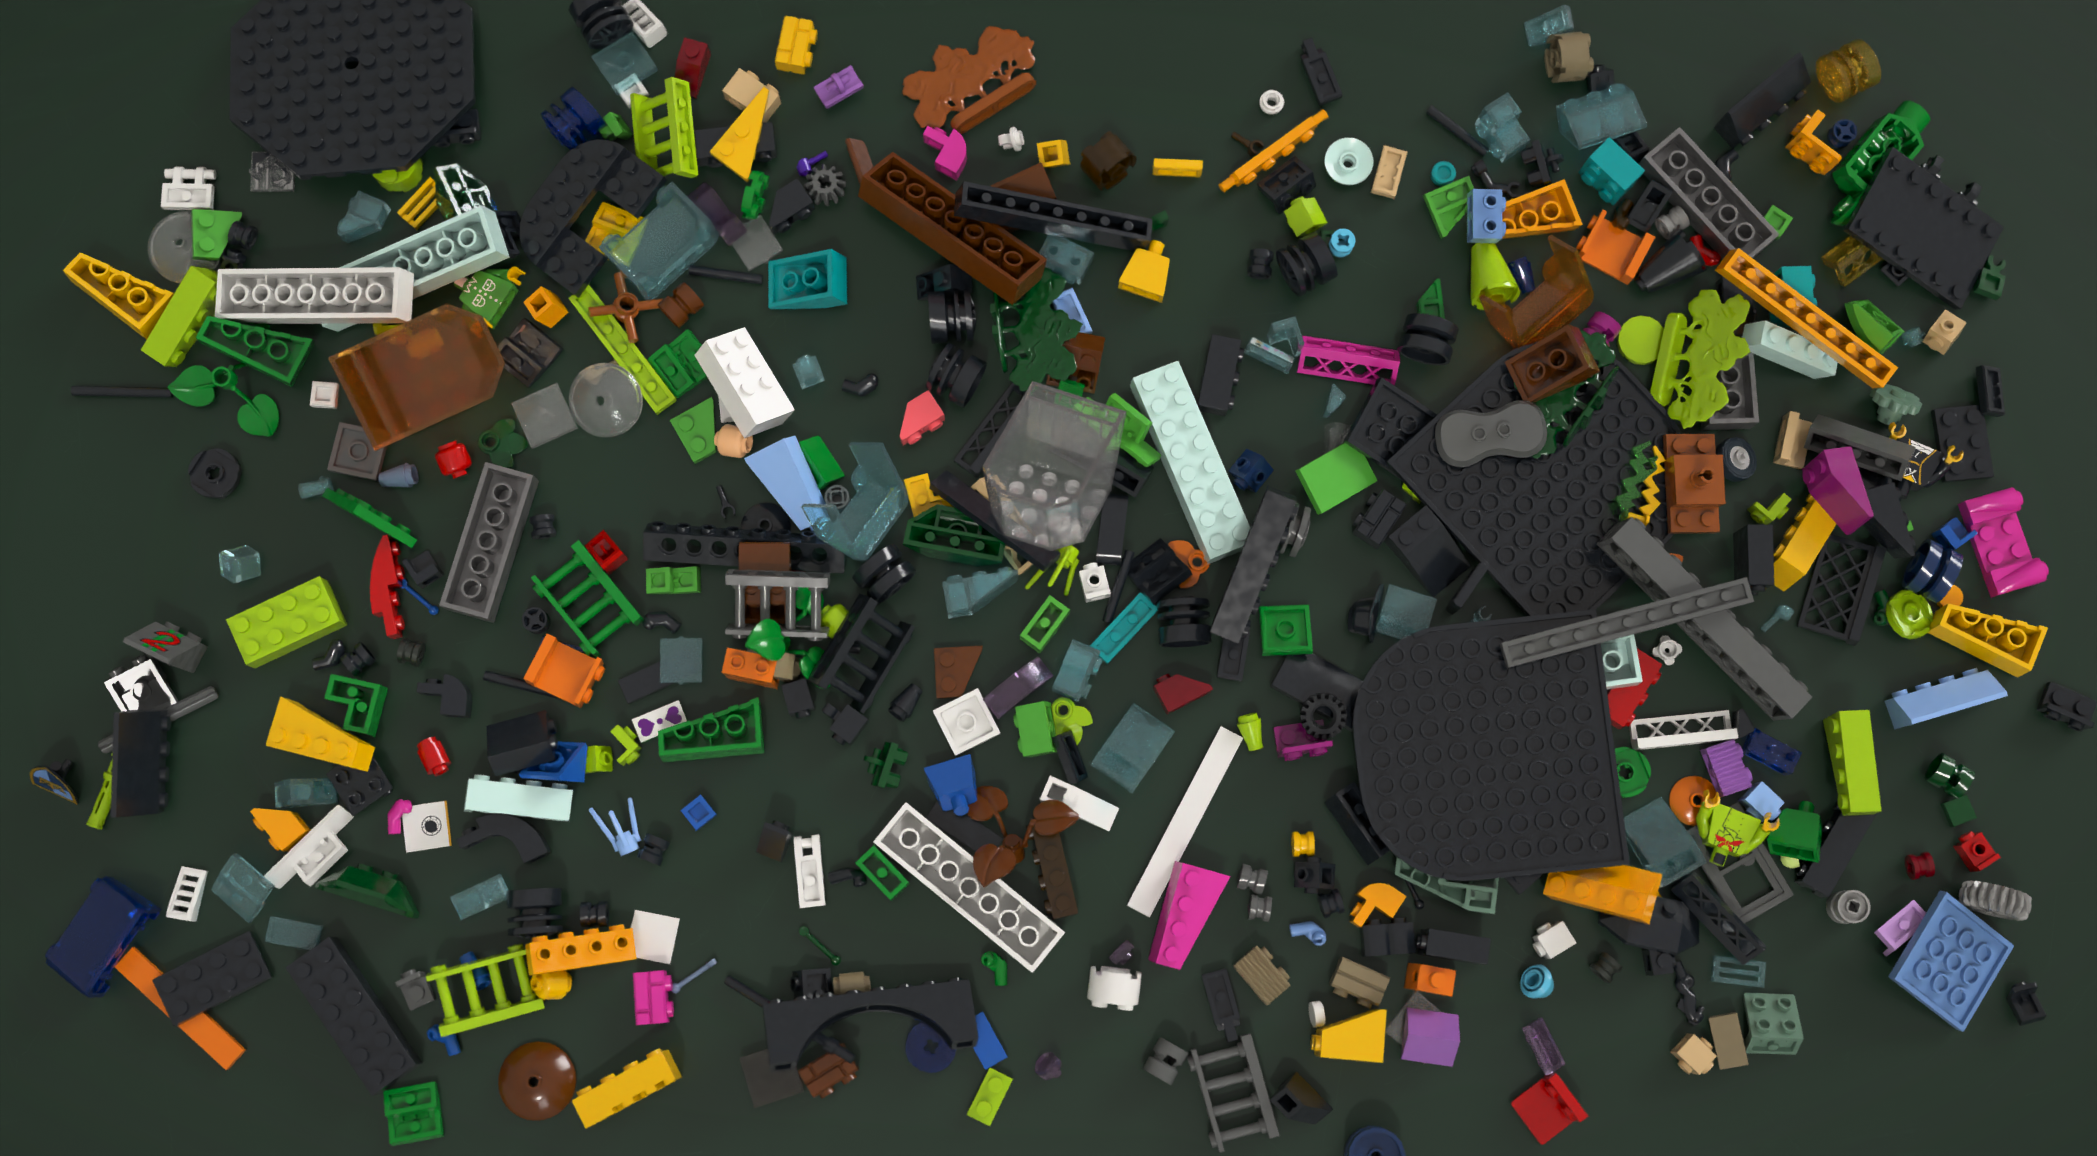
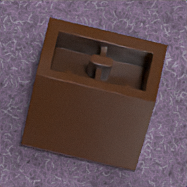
(1088, 356)

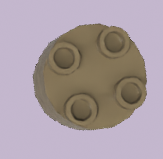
(1568, 57)

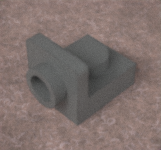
(415, 989)

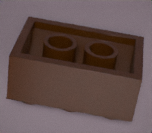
(1029, 181)

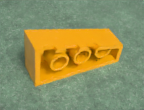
(1541, 212)

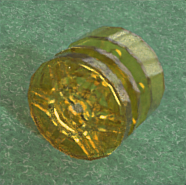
(1848, 70)

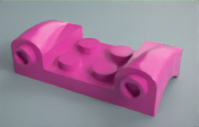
(2001, 542)

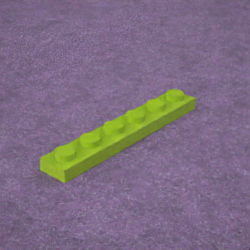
(624, 353)

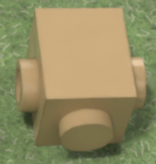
(1944, 332)
(1694, 1054)

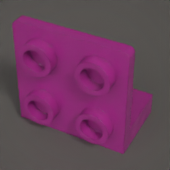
(1294, 741)

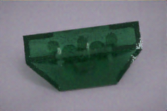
(459, 191)

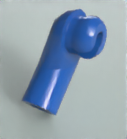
(450, 1041)

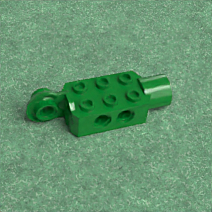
(1856, 169)

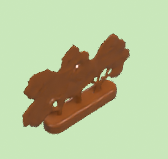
(963, 76)

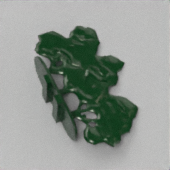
(1038, 333)
(1558, 404)

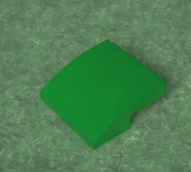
(678, 365)
(413, 1113)

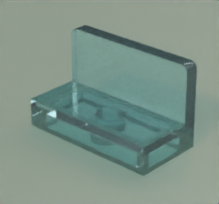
(1286, 330)

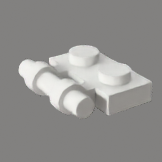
(188, 196)

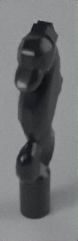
(1688, 1002)

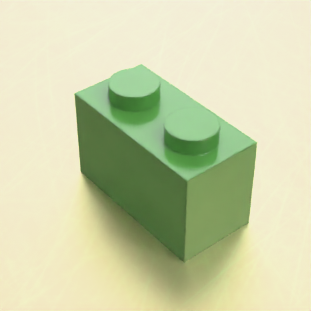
(1044, 624)
(1035, 729)

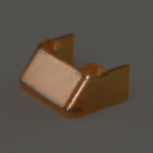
(1550, 305)

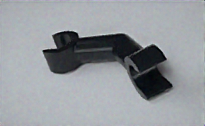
(1480, 171)

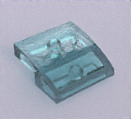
(242, 887)

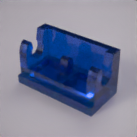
(1771, 752)

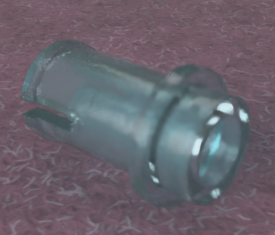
(314, 487)

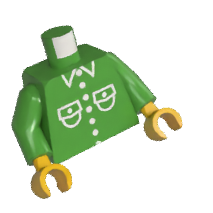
(489, 292)

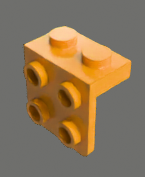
(1810, 148)

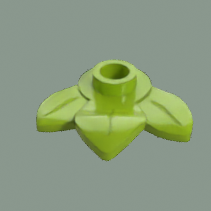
(1073, 720)

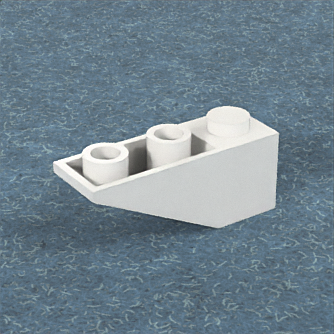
(1086, 805)

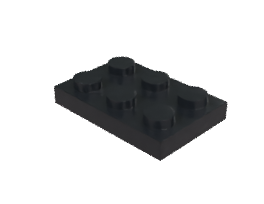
(1968, 432)

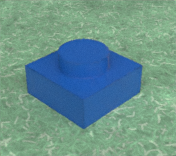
(698, 812)

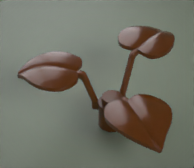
(994, 862)

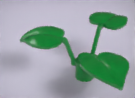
(196, 388)
(771, 645)

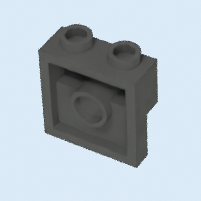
(140, 686)

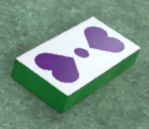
(661, 718)

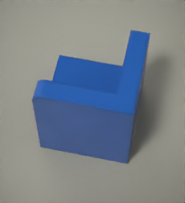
(1952, 535)

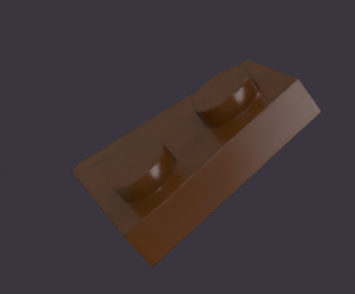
(954, 669)

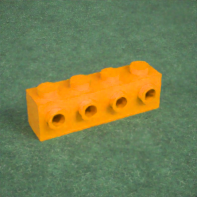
(580, 951)

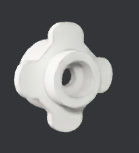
(1674, 650)

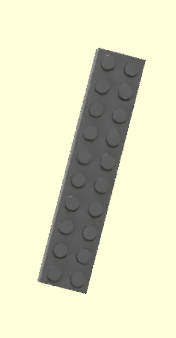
(1716, 633)

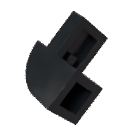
(455, 694)

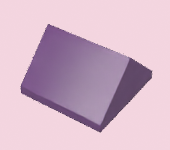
(1430, 1037)

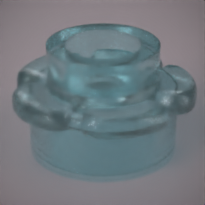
(1913, 337)

